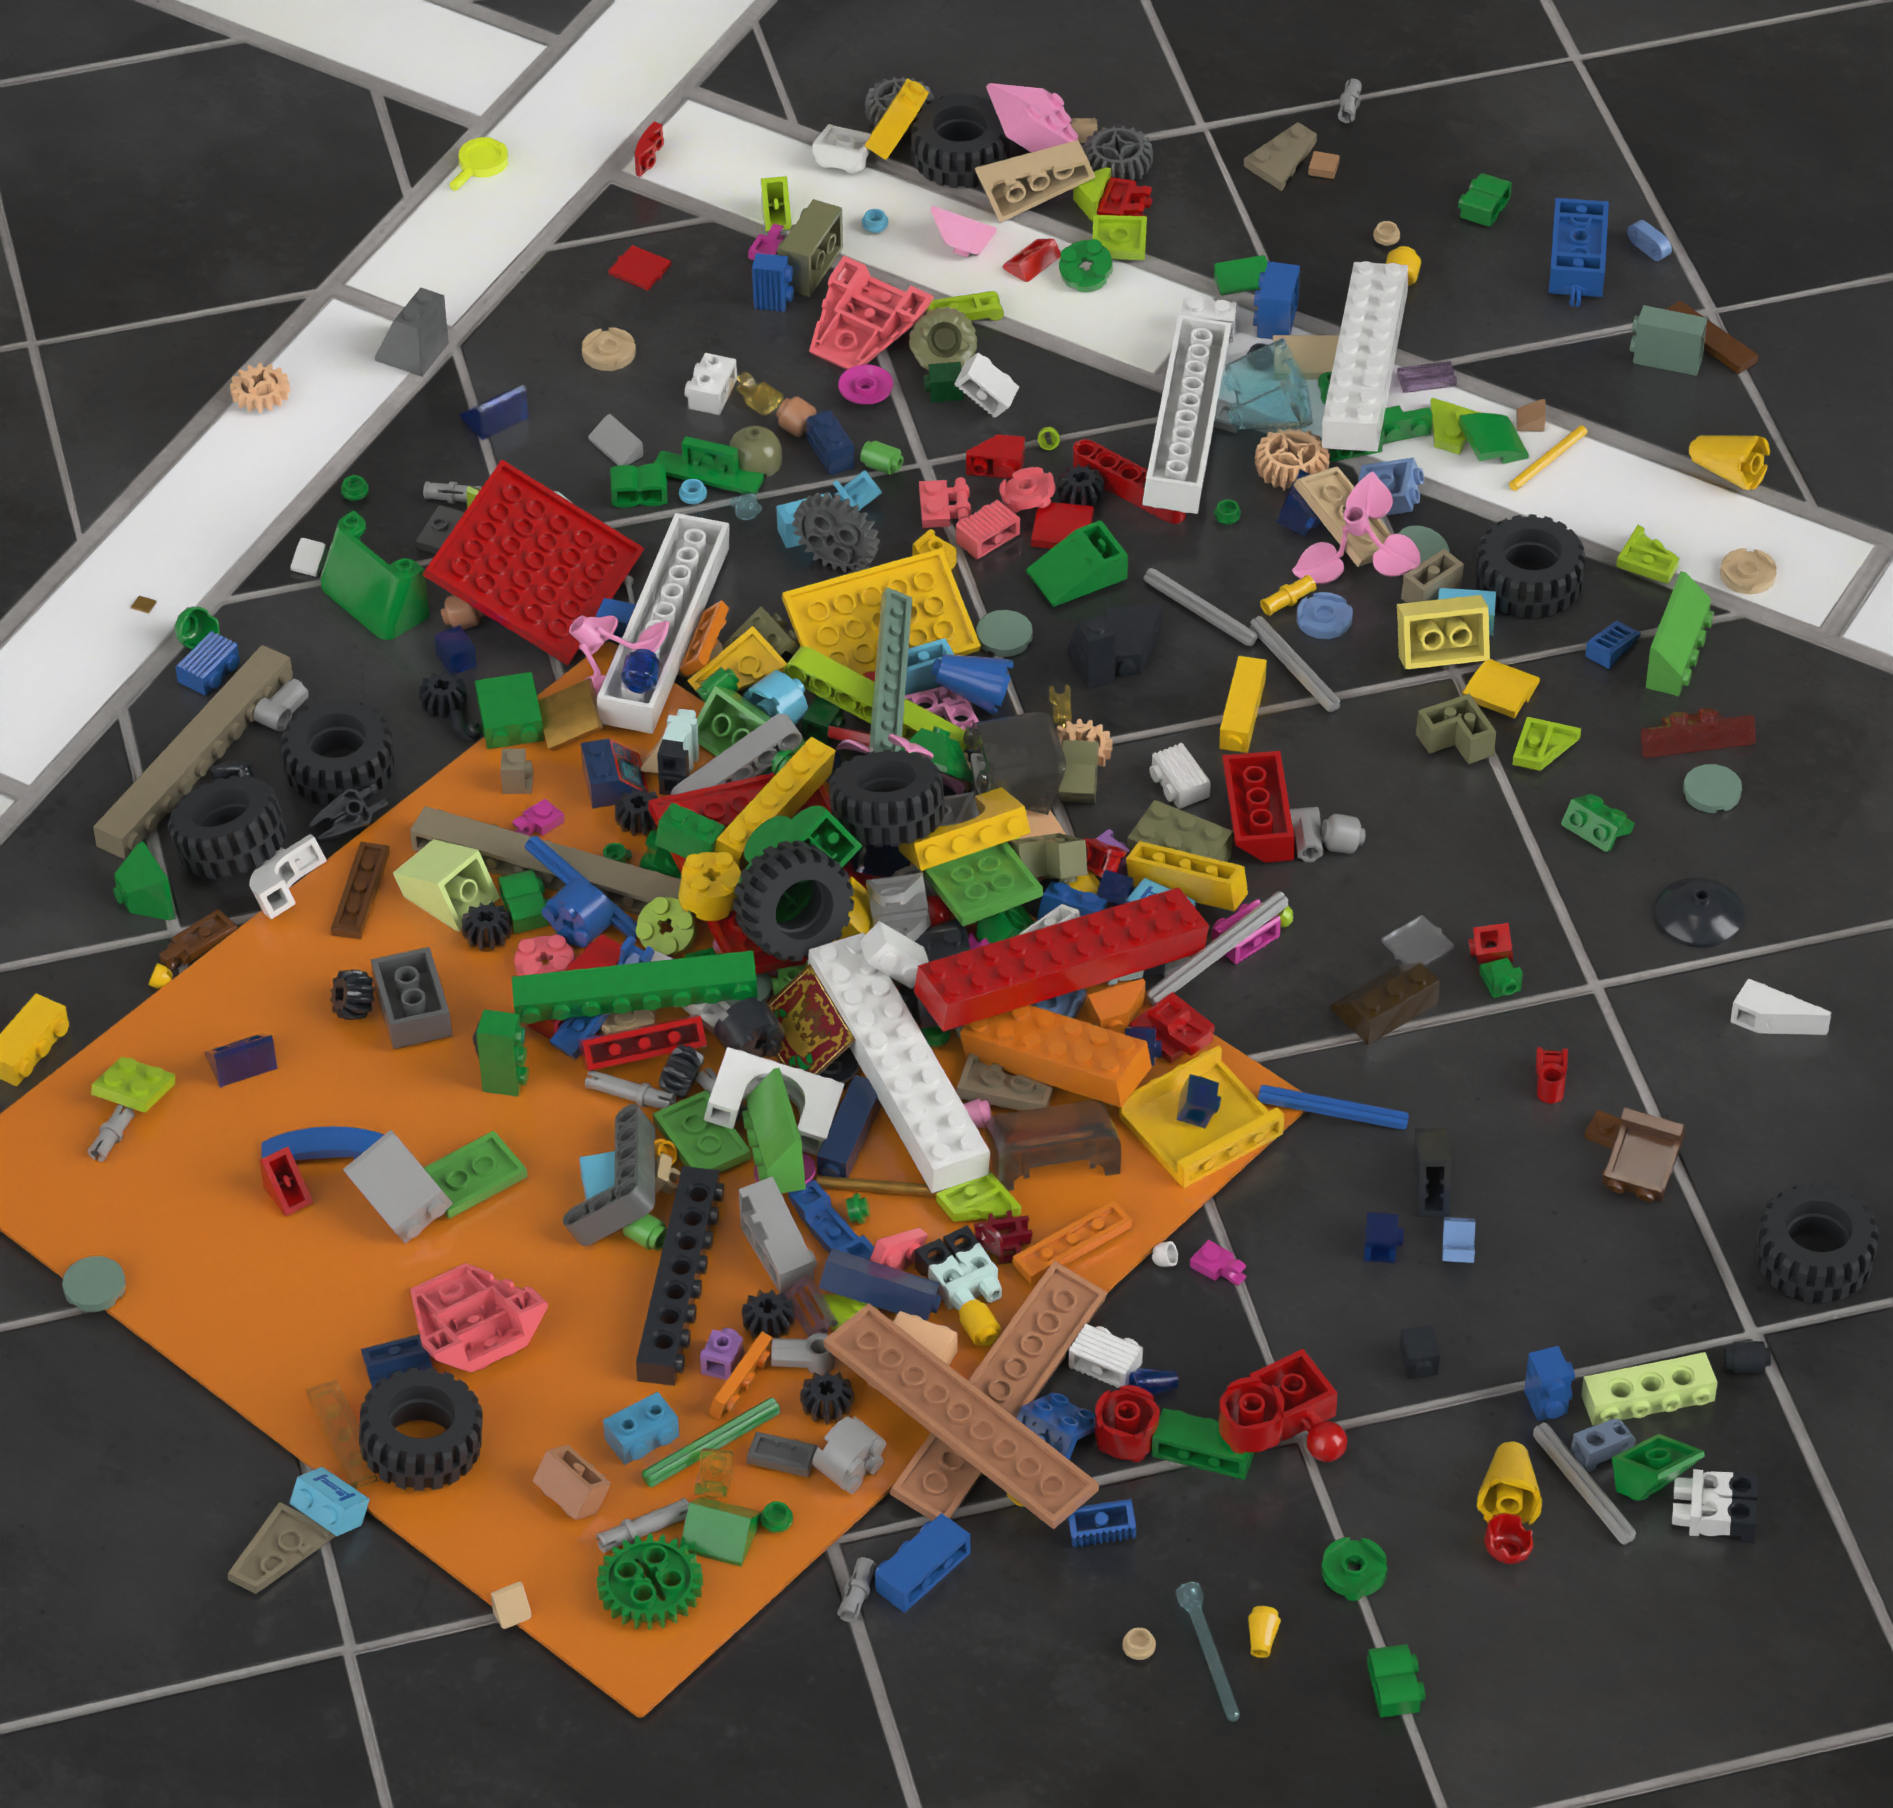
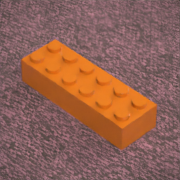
(1060, 1052)

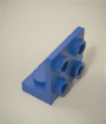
(1057, 1421)

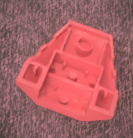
(863, 315)
(473, 1318)

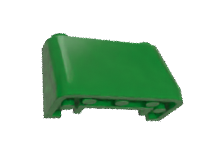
(376, 594)

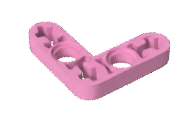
(946, 707)

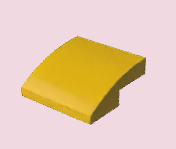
(1501, 687)

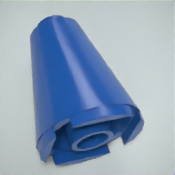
(974, 678)

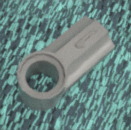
(279, 709)
(1307, 833)
(803, 1353)

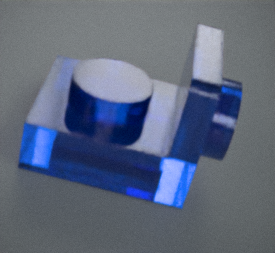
(1115, 887)

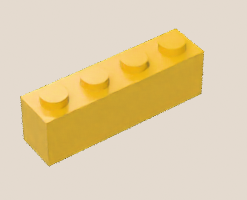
(1198, 877)

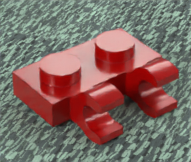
(1119, 195)

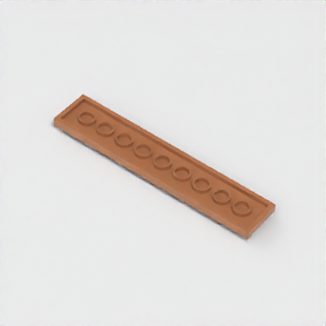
(1010, 1376)
(961, 1416)

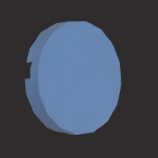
(1324, 615)

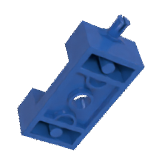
(1578, 248)

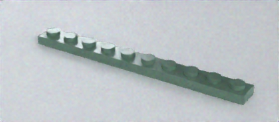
(890, 670)

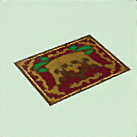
(811, 1024)

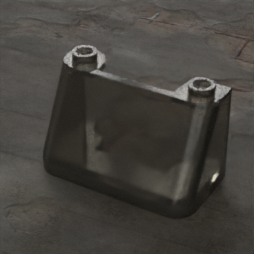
(1021, 757)
(1052, 1137)

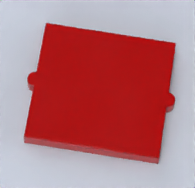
(639, 267)

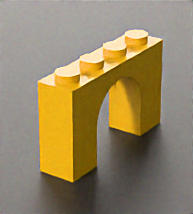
(999, 821)

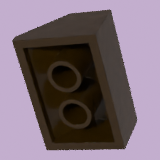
(1388, 1001)

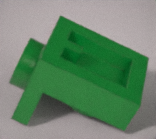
(1501, 977)

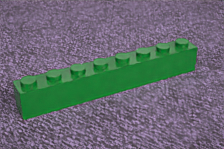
(634, 987)

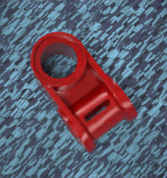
(1102, 856)
(1551, 1074)

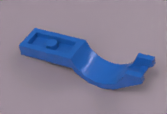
(581, 1027)

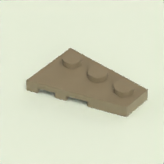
(1281, 155)
(1001, 1088)
(278, 1547)

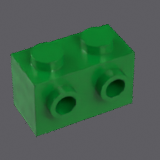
(687, 832)

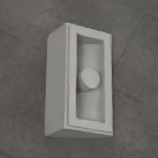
(616, 441)

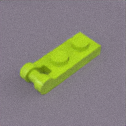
(974, 306)

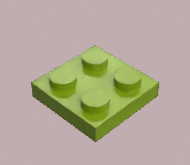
(1121, 235)
(133, 1084)

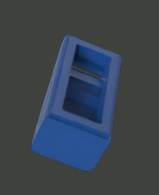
(1608, 656)

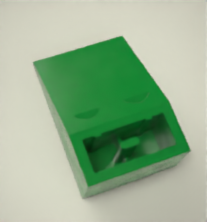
(1080, 564)

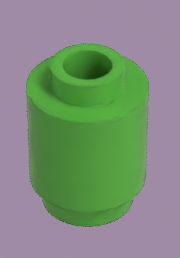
(881, 457)
(647, 1232)

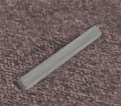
(1200, 607)
(1295, 664)
(1584, 1483)

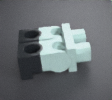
(677, 750)
(960, 1269)

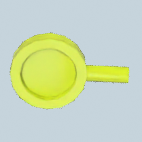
(480, 159)

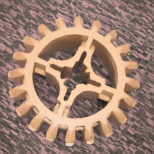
(1286, 452)

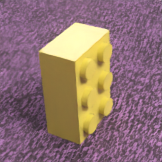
(1443, 632)

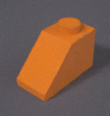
(1117, 1005)

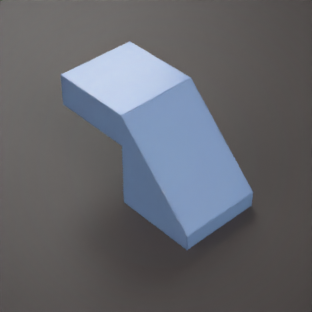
(1458, 1239)

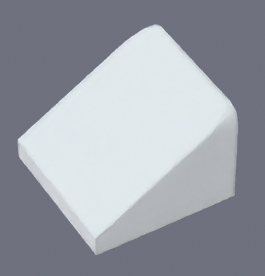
(309, 557)

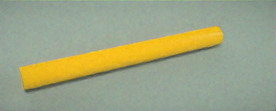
(1547, 458)

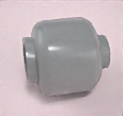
(1342, 833)

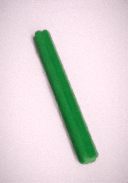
(714, 1440)

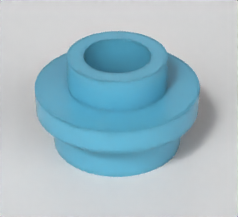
(875, 220)
(692, 491)

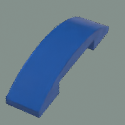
(322, 1142)
(826, 1224)

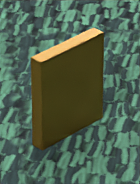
(143, 604)

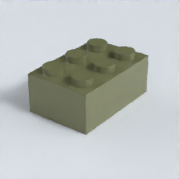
(813, 245)
(1183, 832)

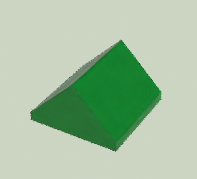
(719, 1530)

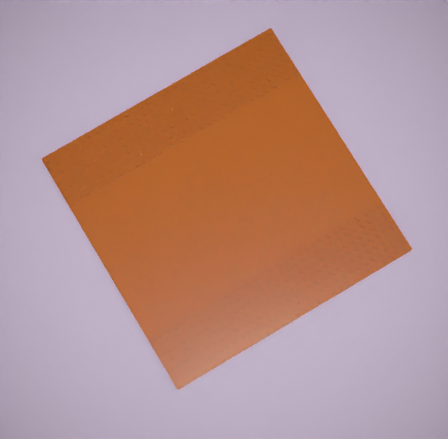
(289, 1301)

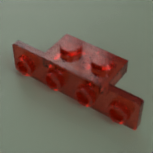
(1697, 733)

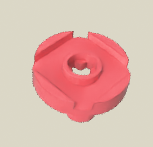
(1028, 489)
(542, 947)

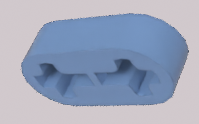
(1649, 240)

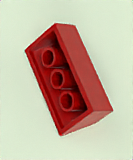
(1259, 805)

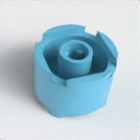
(779, 695)

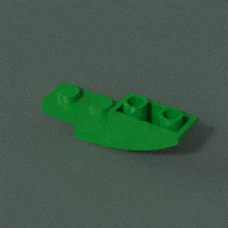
(1396, 427)

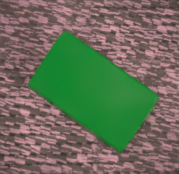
(1239, 274)

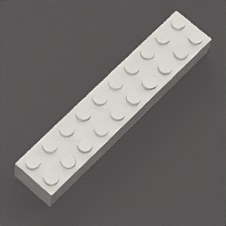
(1365, 357)
(1187, 414)
(673, 593)
(901, 1067)

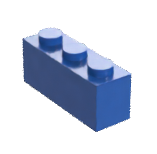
(922, 1562)

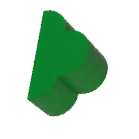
(813, 826)

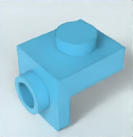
(859, 490)

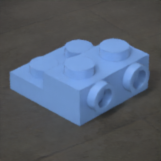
(1401, 479)

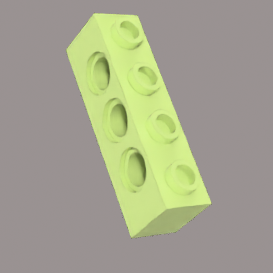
(1649, 1388)

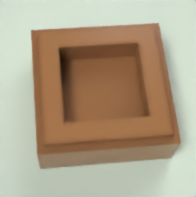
(1323, 165)

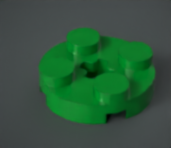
(1085, 251)
(1354, 1583)

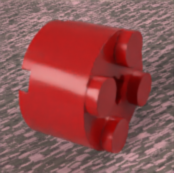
(1251, 1415)
(1126, 1422)

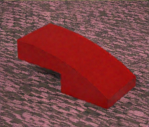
(1176, 1025)

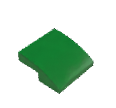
(1493, 437)

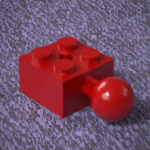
(1307, 1404)

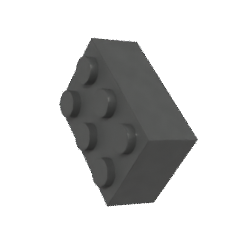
(411, 997)

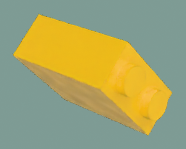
(897, 118)

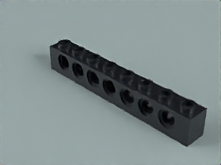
(679, 1275)

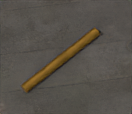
(875, 1186)

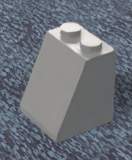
(398, 1186)

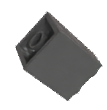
(416, 334)

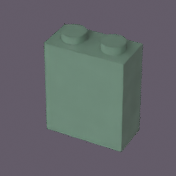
(1668, 340)

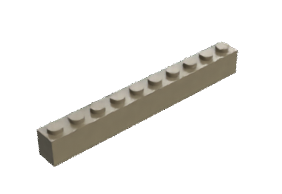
(191, 753)
(505, 854)

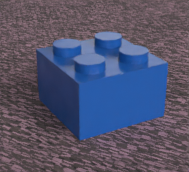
(1276, 300)

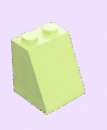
(446, 881)

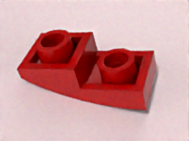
(648, 144)

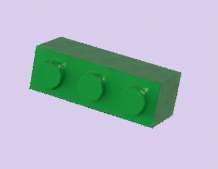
(502, 1053)
(1197, 1444)

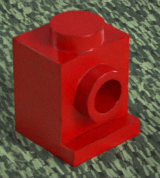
(1491, 935)

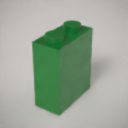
(509, 710)

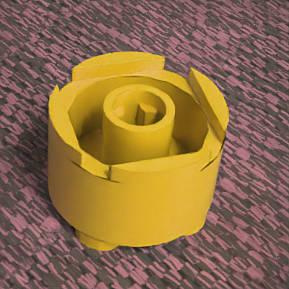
(709, 885)

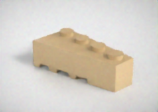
(1033, 178)

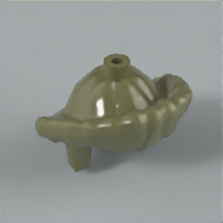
(943, 337)

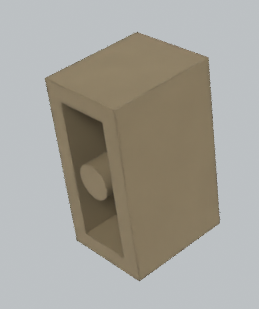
(1437, 572)

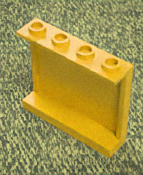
(1196, 1151)

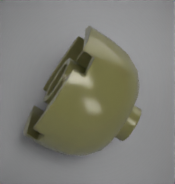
(758, 450)

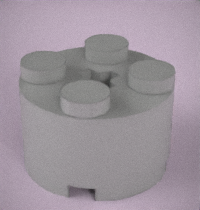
(850, 1453)

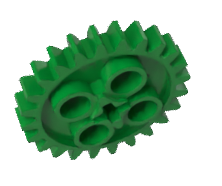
(674, 1568)

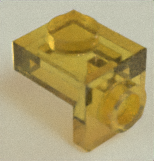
(714, 1473)

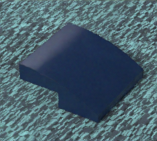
(395, 1356)

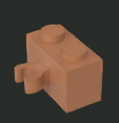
(571, 1482)

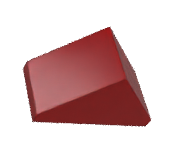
(284, 1181)

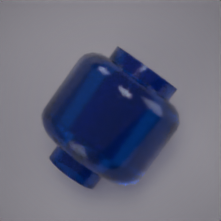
(641, 671)

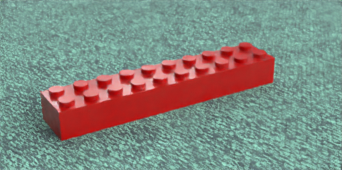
(1060, 959)

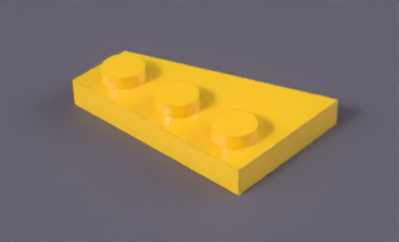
(748, 657)

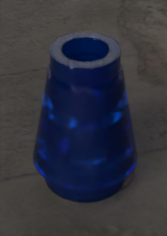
(1154, 1380)

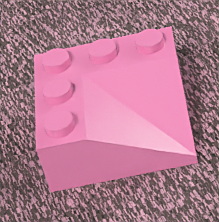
(1031, 116)

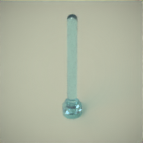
(1191, 1599)

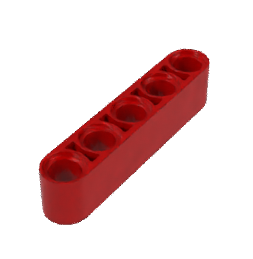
(1120, 477)

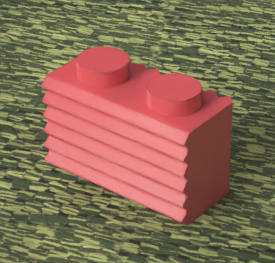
(987, 529)

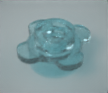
(746, 506)

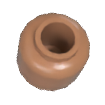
(793, 415)
(460, 613)

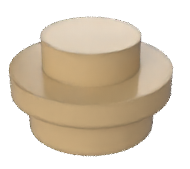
(1386, 233)
(1139, 1644)

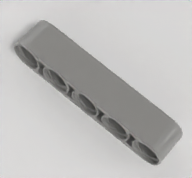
(747, 756)

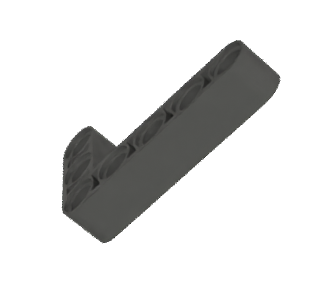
(633, 1184)

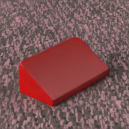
(1033, 259)

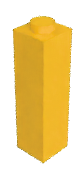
(1242, 704)

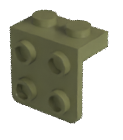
(772, 629)

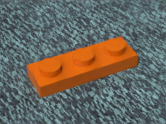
(704, 638)
(742, 1376)

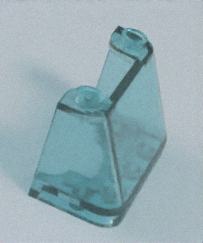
(1268, 390)

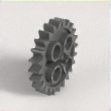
(836, 532)

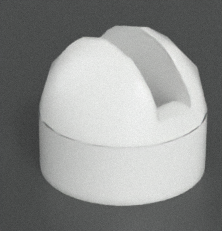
(1165, 1254)

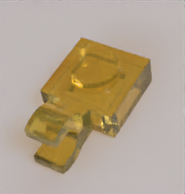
(759, 397)
(1062, 710)

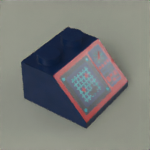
(610, 771)

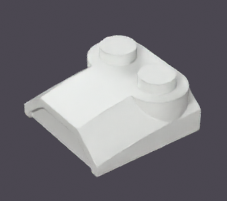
(841, 149)

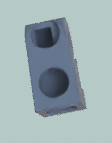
(1601, 1443)

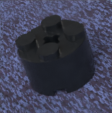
(751, 1028)

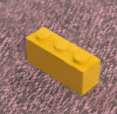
(30, 1037)

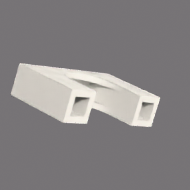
(812, 1094)

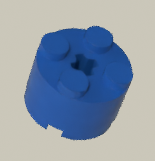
(578, 913)

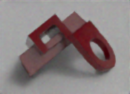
(998, 1243)

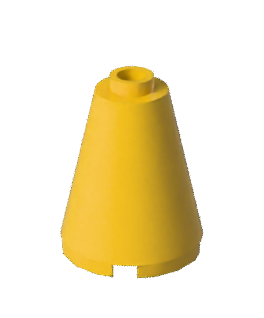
(1732, 457)
(1510, 1485)

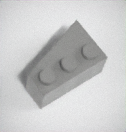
(774, 1234)

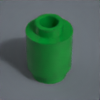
(719, 678)

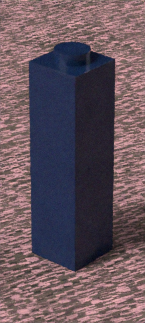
(849, 1129)
(879, 1285)

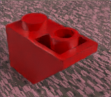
(996, 457)

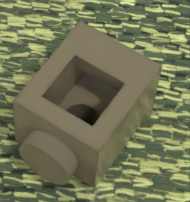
(516, 772)

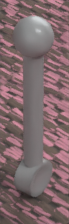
(628, 581)

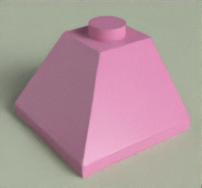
(962, 232)

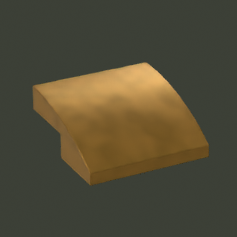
(570, 715)

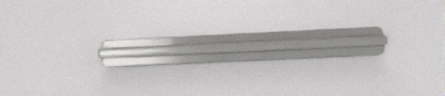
(1218, 947)

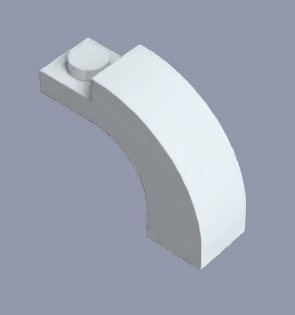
(274, 878)

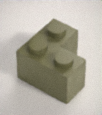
(1457, 724)
(1080, 772)
(1053, 856)

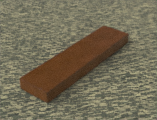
(1721, 344)
(360, 890)

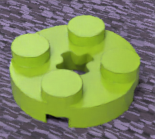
(661, 910)

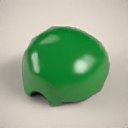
(194, 625)

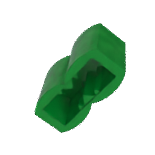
(1485, 199)
(638, 485)
(523, 900)
(1394, 1680)

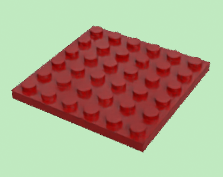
(532, 560)

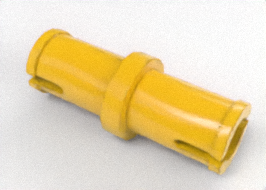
(1288, 595)

